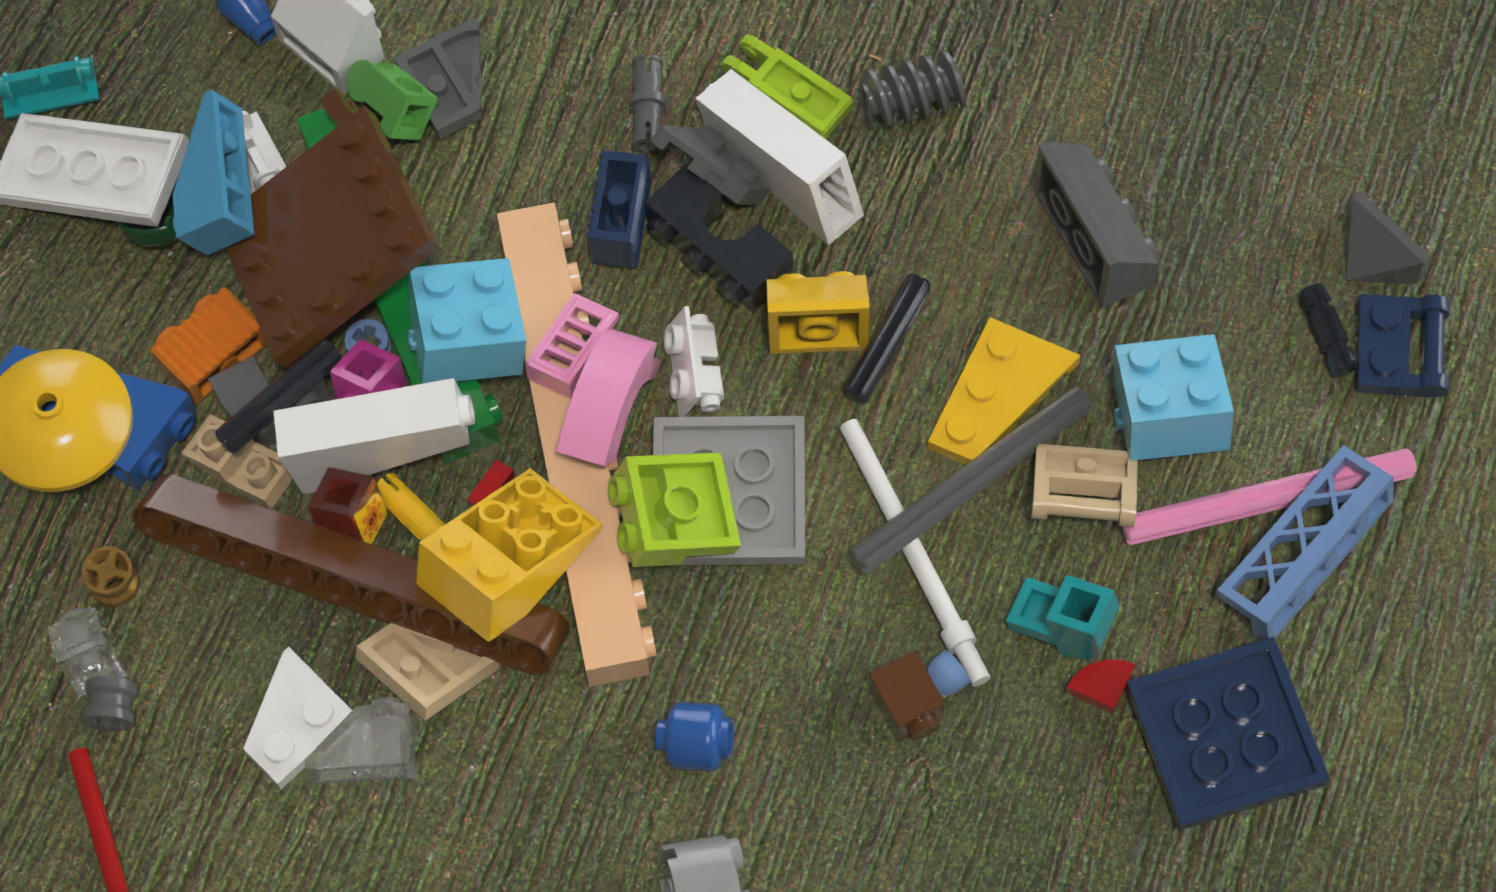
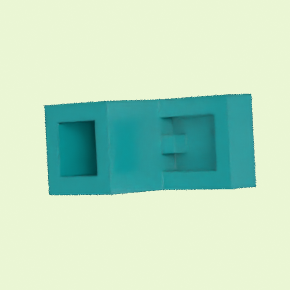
(1068, 616)

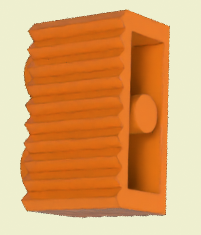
(208, 342)

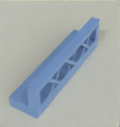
(1318, 559)

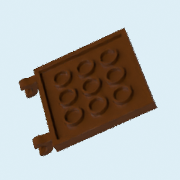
(329, 234)

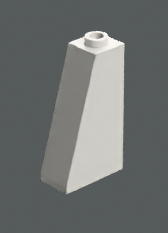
(792, 158)
(372, 430)

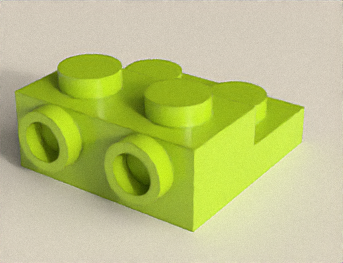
(673, 508)

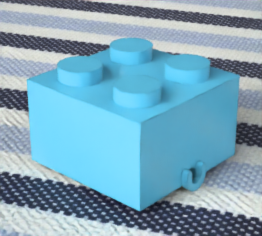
(465, 321)
(1172, 397)

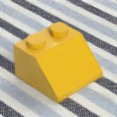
(818, 313)

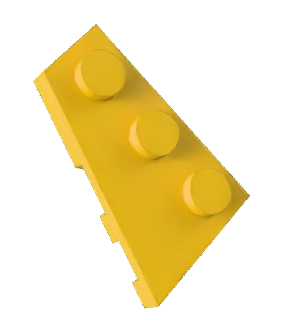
(997, 388)

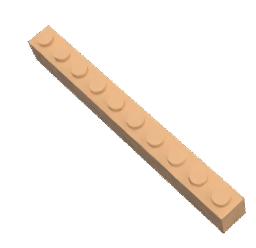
(600, 577)

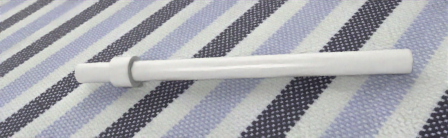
(956, 633)

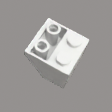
(329, 35)

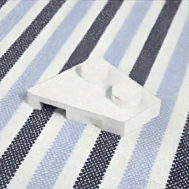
(292, 719)

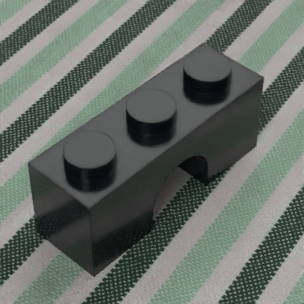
(682, 216)

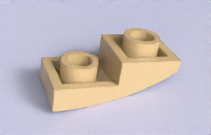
(250, 471)

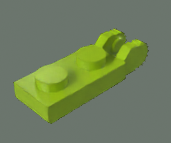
(792, 86)

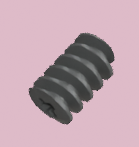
(911, 88)

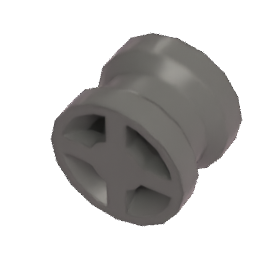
(109, 703)

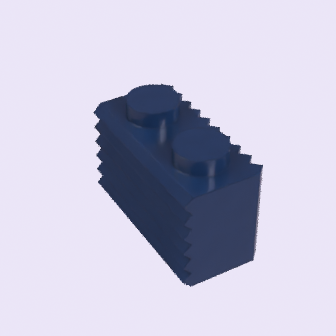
(619, 209)

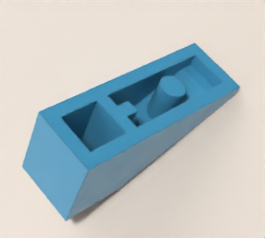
(213, 182)

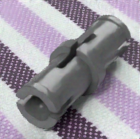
(647, 101)

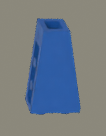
(159, 420)

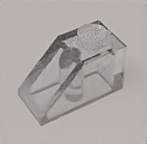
(84, 647)
(367, 745)

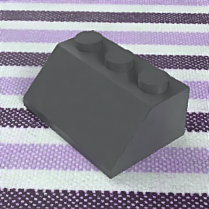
(1094, 221)

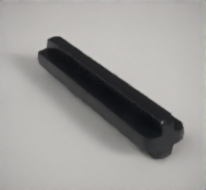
(887, 338)
(278, 395)

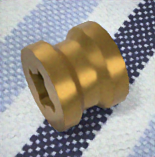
(103, 567)

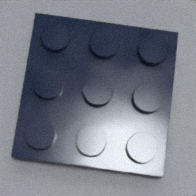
(1227, 733)

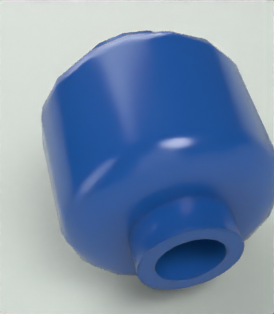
(695, 736)

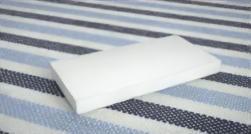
(90, 169)

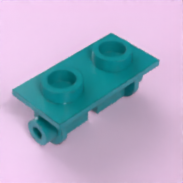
(49, 87)

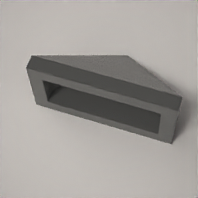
(1379, 248)

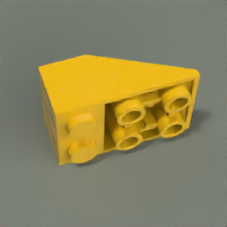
(504, 553)

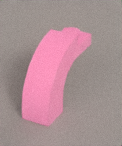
(605, 396)

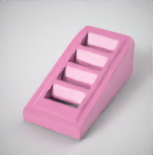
(556, 378)

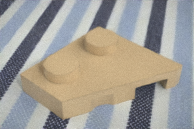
(422, 668)

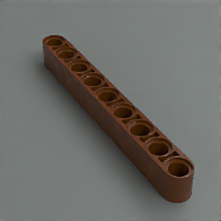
(331, 569)

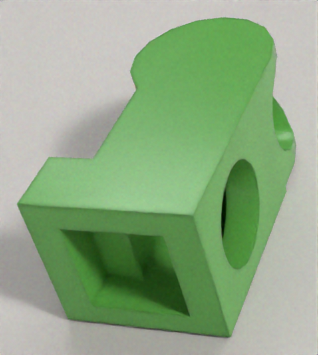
(394, 95)

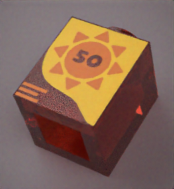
(348, 504)

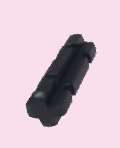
(1328, 330)

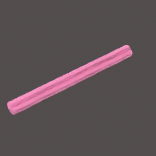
(1253, 499)

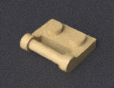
(1086, 473)

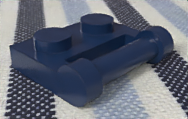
(1385, 345)

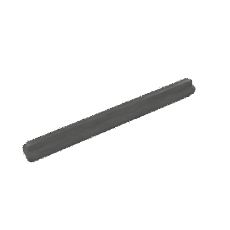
(970, 480)

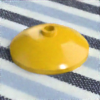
(76, 437)

